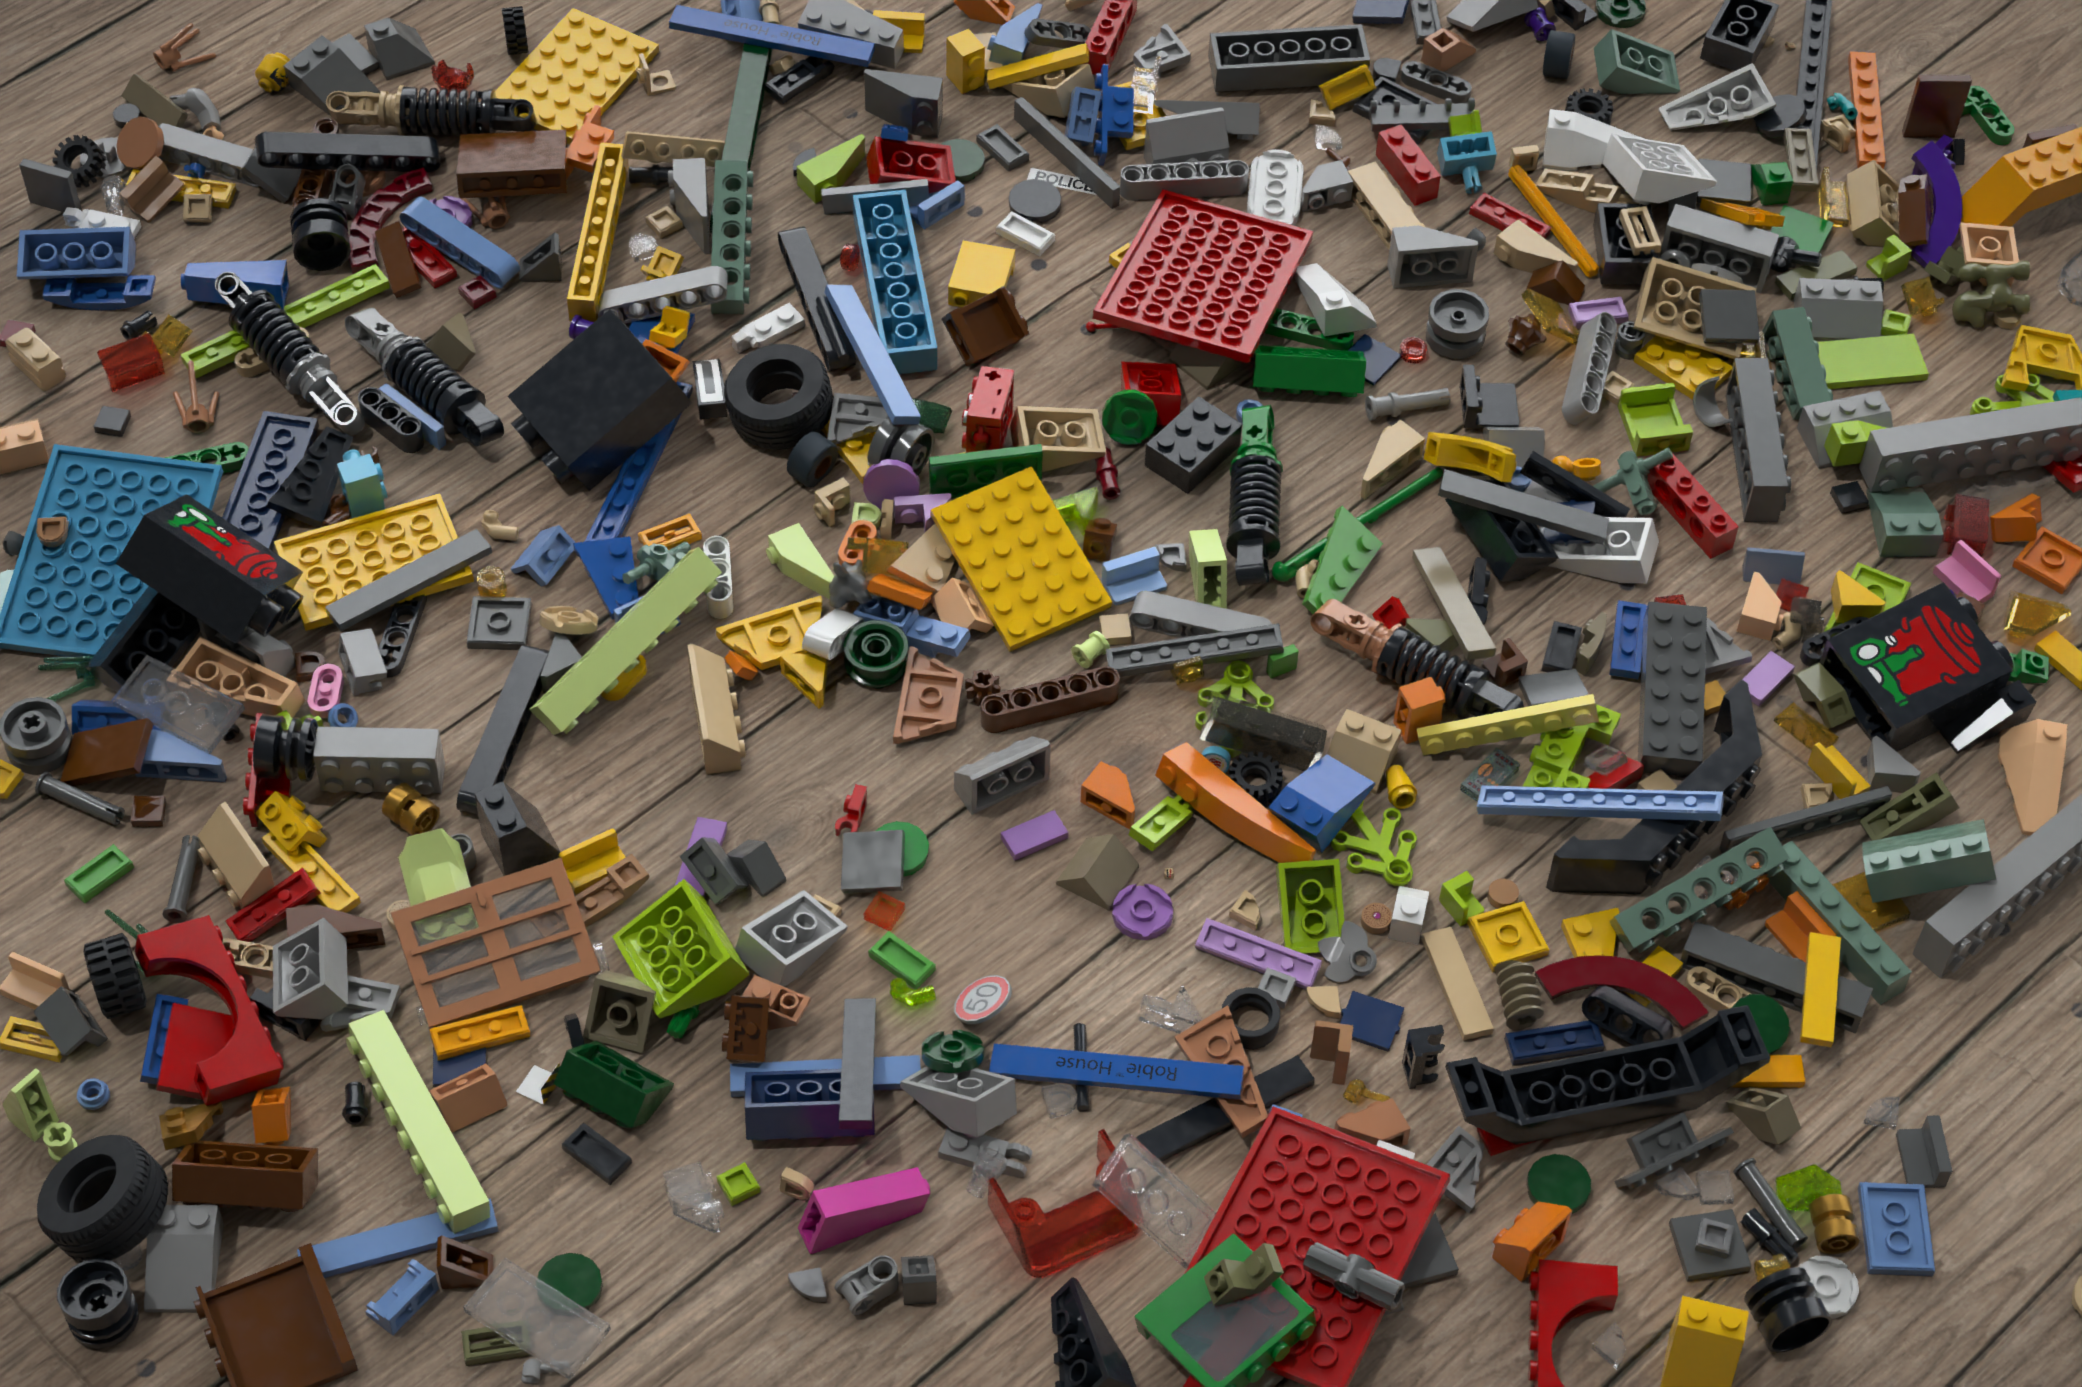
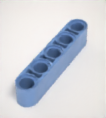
(459, 242)

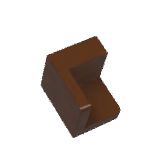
(1507, 665)

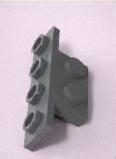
(1665, 1144)

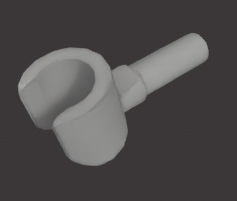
(532, 1370)

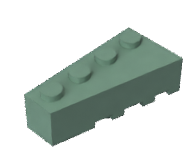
(1796, 359)

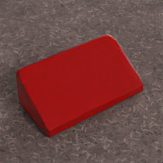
(1619, 778)

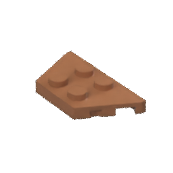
(927, 698)

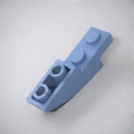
(921, 632)

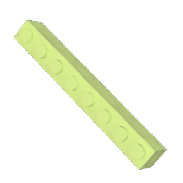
(626, 641)
(418, 1122)

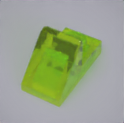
(1078, 507)

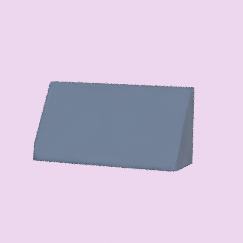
(1773, 565)

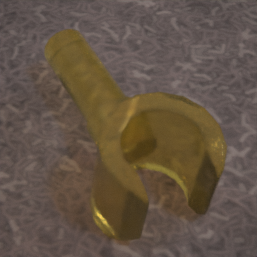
(1357, 1089)

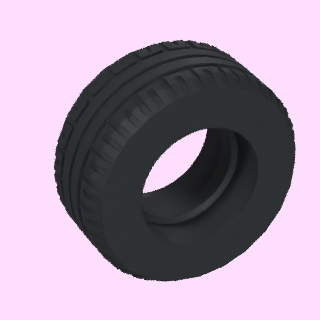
(771, 370)
(102, 1198)

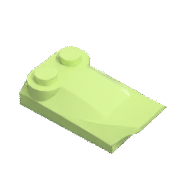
(432, 866)

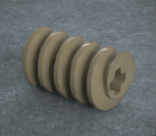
(1518, 994)

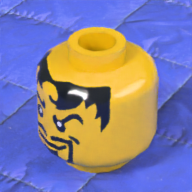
(271, 72)

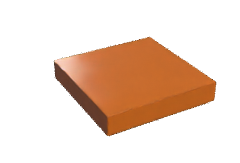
(2050, 560)
(899, 591)

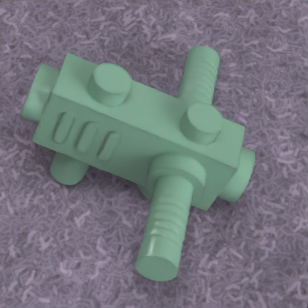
(1634, 475)
(656, 561)

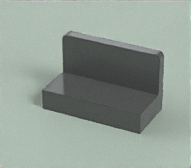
(713, 869)
(68, 1021)
(1925, 1154)

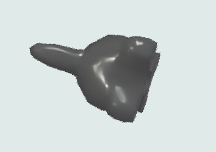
(848, 585)

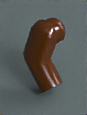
(339, 510)

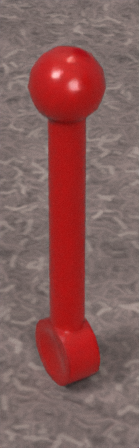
(1091, 326)

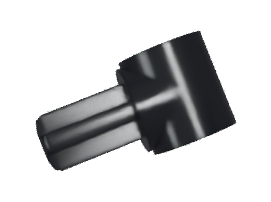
(1788, 255)

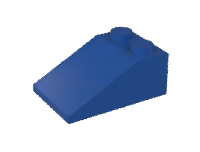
(1321, 800)

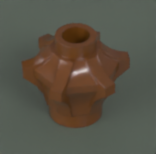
(1524, 334)

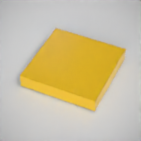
(1508, 935)

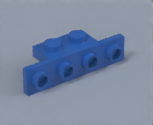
(1115, 113)

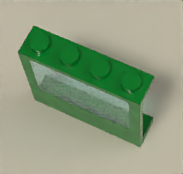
(1228, 1341)

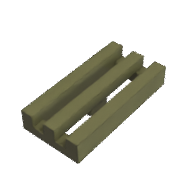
(488, 1351)

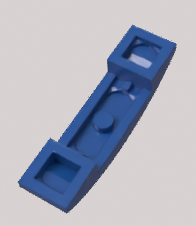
(99, 296)

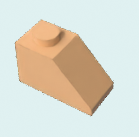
(1760, 610)

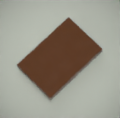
(1936, 106)
(107, 752)

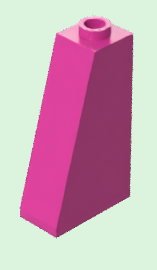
(861, 1207)

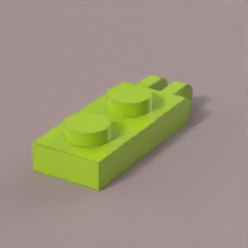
(1161, 822)

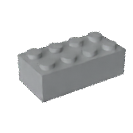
(1721, 244)
(378, 759)

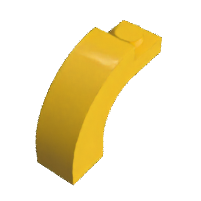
(1471, 454)

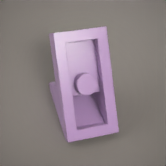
(918, 507)

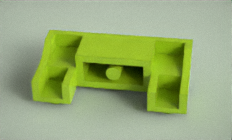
(1561, 748)

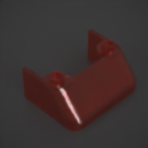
(1066, 1233)

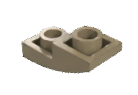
(1592, 643)

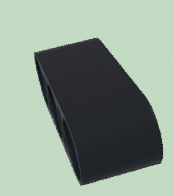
(391, 420)
(1612, 1017)

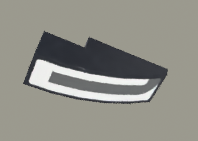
(709, 389)

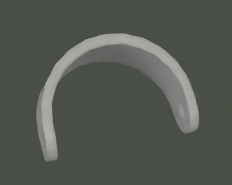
(1706, 406)

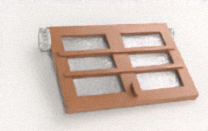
(496, 944)

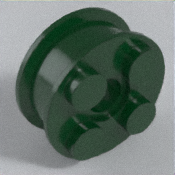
(875, 653)

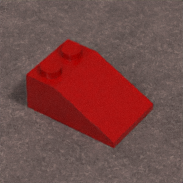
(910, 160)
(1158, 382)

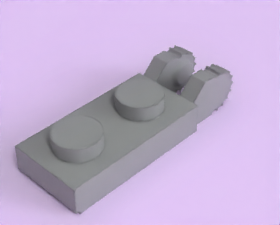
(963, 1150)

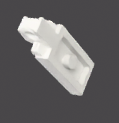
(95, 219)
(768, 328)

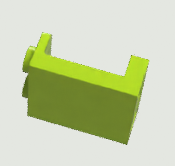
(1653, 419)

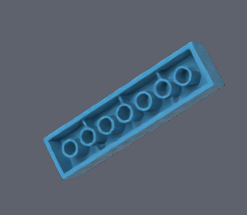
(895, 280)

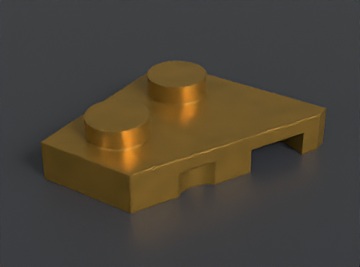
(187, 1125)

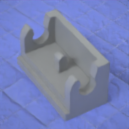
(361, 660)

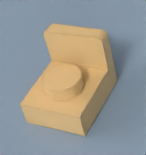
(830, 499)

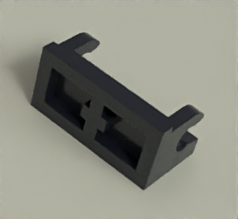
(1422, 1051)

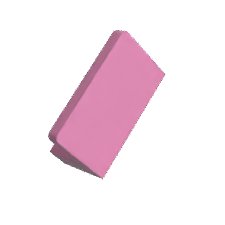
(1968, 573)

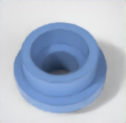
(343, 709)
(90, 1087)

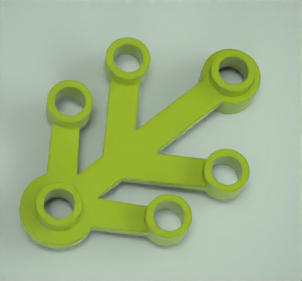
(2023, 399)
(1237, 684)
(1379, 846)

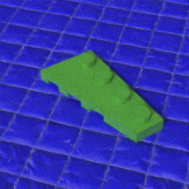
(1342, 561)

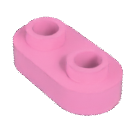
(323, 693)

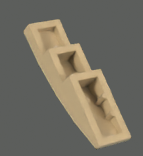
(1579, 189)

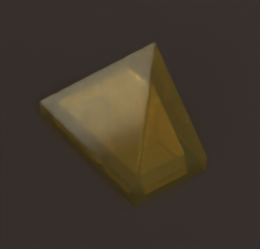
(1805, 727)

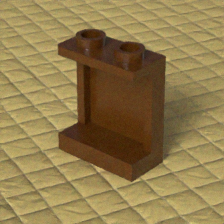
(986, 326)

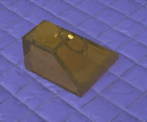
(2032, 614)

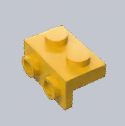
(289, 822)

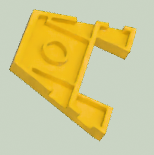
(2044, 354)

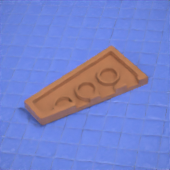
(1218, 1042)

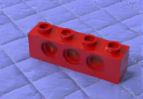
(1109, 32)
(1692, 507)

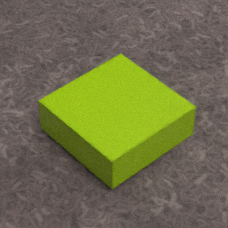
(1894, 323)
(738, 1184)

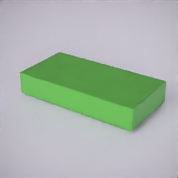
(99, 873)
(902, 960)

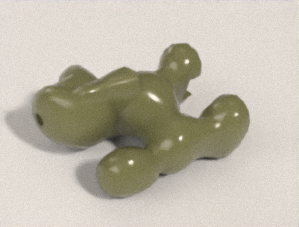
(1997, 296)

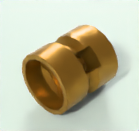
(410, 810)
(1833, 1225)

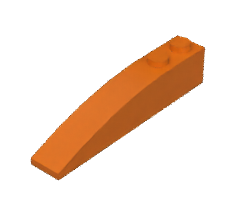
(1230, 805)

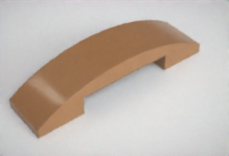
(610, 892)

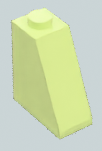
(1208, 567)

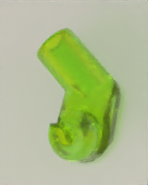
(909, 996)

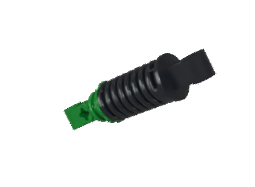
(1255, 498)

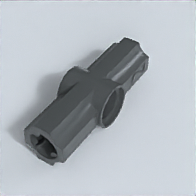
(1353, 1276)

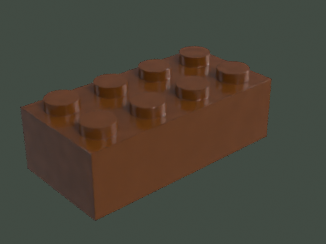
(245, 1175)

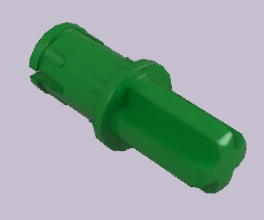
(682, 1020)

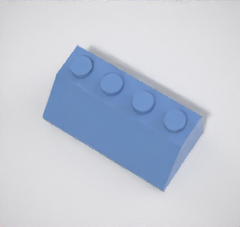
(75, 253)

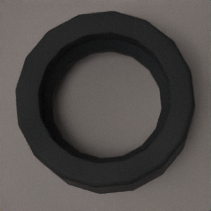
(1262, 1000)

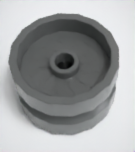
(1457, 323)
(902, 442)
(36, 735)

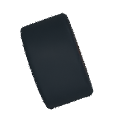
(1558, 54)
(812, 459)

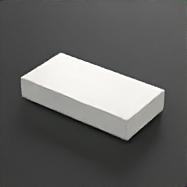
(1025, 233)

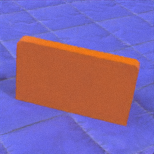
(1795, 923)

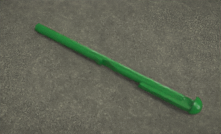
(1286, 571)

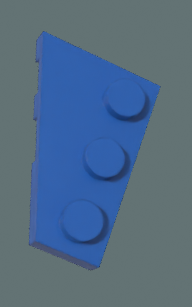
(605, 564)

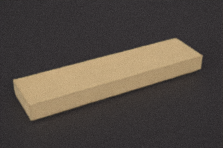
(1457, 983)

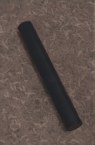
(832, 328)
(1081, 1045)

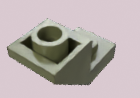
(1948, 267)
(1830, 697)
(1239, 1279)

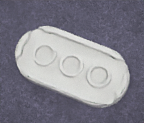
(1276, 186)

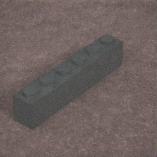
(1768, 972)

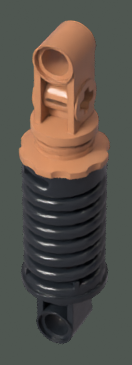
(1408, 659)

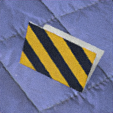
(538, 1084)

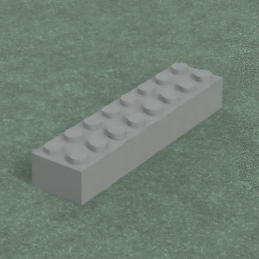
(1972, 445)
(1987, 906)

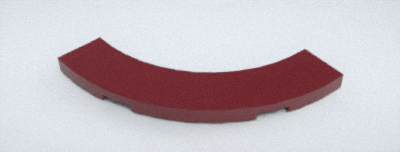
(377, 210)
(1624, 976)

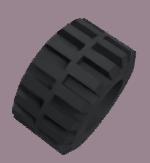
(114, 976)

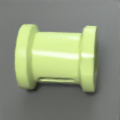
(1090, 649)
(59, 1140)

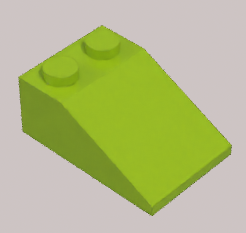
(1309, 903)

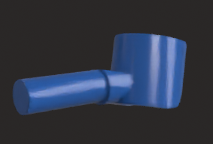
(195, 170)

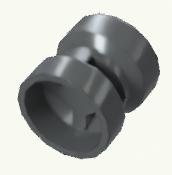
(1628, 340)

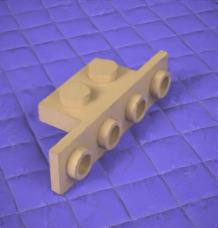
(665, 148)

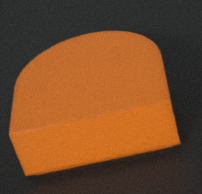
(740, 665)

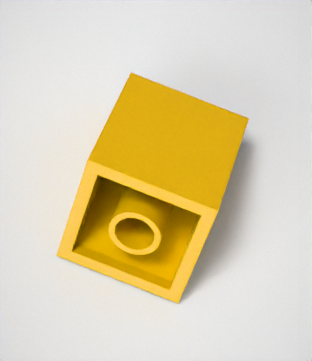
(1704, 1344)

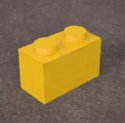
(965, 61)

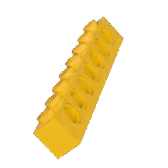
(598, 232)

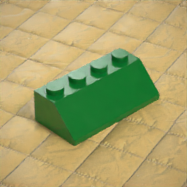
(1309, 370)

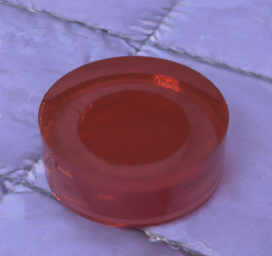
(850, 257)
(1413, 350)

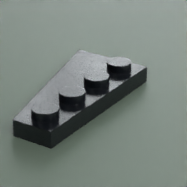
(312, 482)

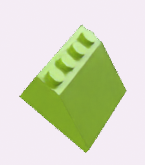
(680, 951)

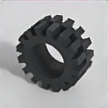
(515, 30)
(1591, 102)
(72, 150)
(1262, 767)

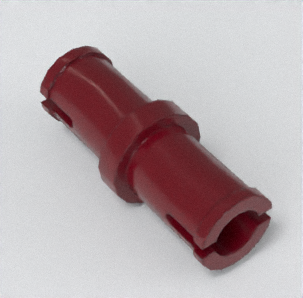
(1107, 475)

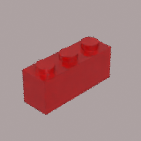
(1408, 165)

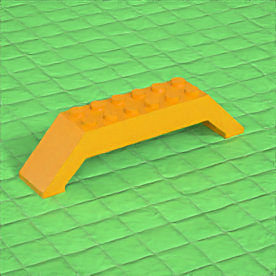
(2026, 181)

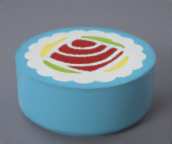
(1218, 756)

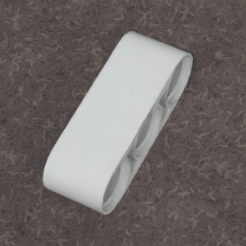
(721, 596)
(828, 634)

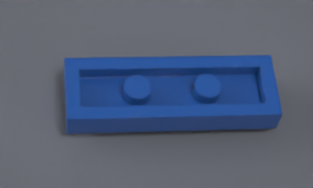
(1627, 640)
(157, 1036)

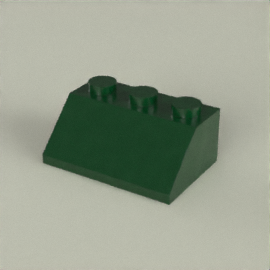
(612, 1083)

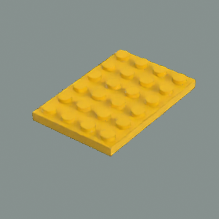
(575, 69)
(365, 548)
(1020, 558)

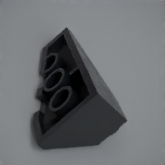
(1085, 1347)

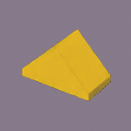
(1853, 599)
(807, 674)

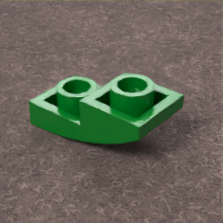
(2029, 667)

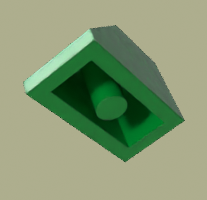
(1772, 182)

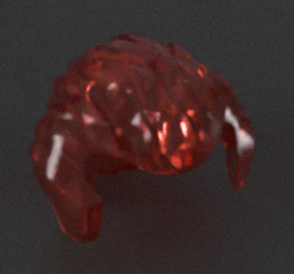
(452, 77)

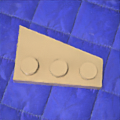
(925, 562)

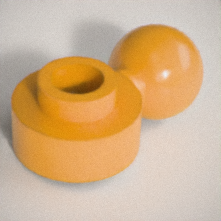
(1584, 468)

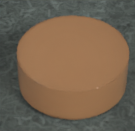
(1502, 893)

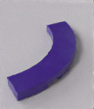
(1946, 203)

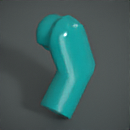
(1845, 105)

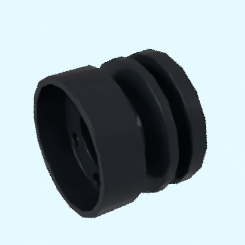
(320, 234)
(281, 747)
(98, 1303)
(1787, 1309)

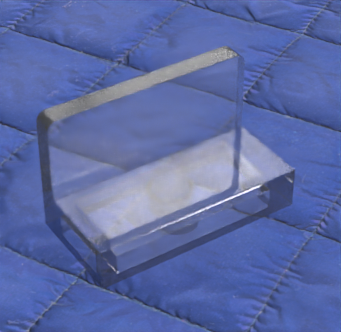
(1145, 87)

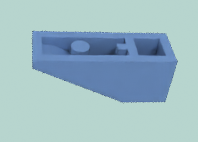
(1011, 42)
(176, 759)

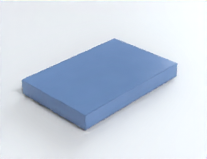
(1896, 1229)

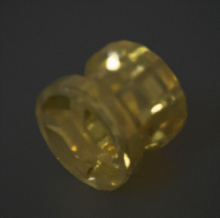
(497, 578)
(1765, 1268)

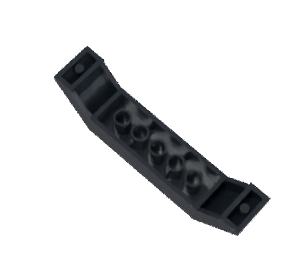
(1658, 844)
(1611, 1084)

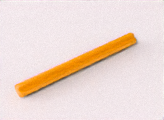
(1552, 218)

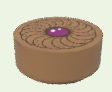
(1376, 918)

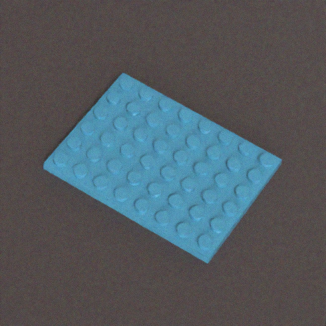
(75, 593)

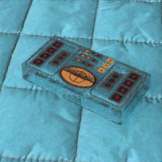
(1491, 772)

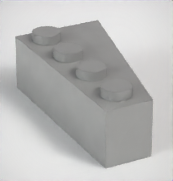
(852, 22)

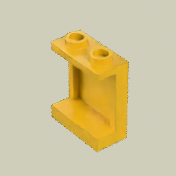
(979, 272)

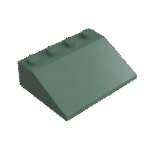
(1928, 861)

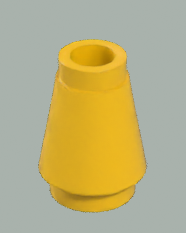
(1400, 788)

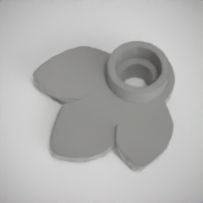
(1343, 951)

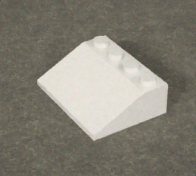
(1654, 169)

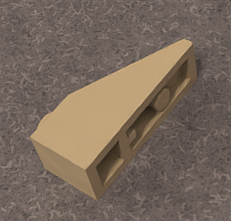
(1528, 250)
(1395, 451)

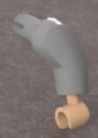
(203, 108)

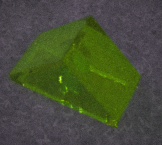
(1804, 1185)

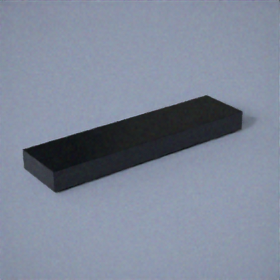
(1570, 487)

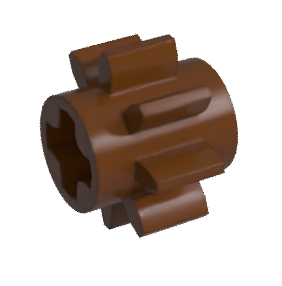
(982, 685)

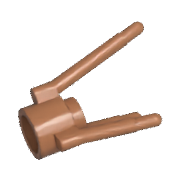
(168, 53)
(494, 213)
(197, 417)

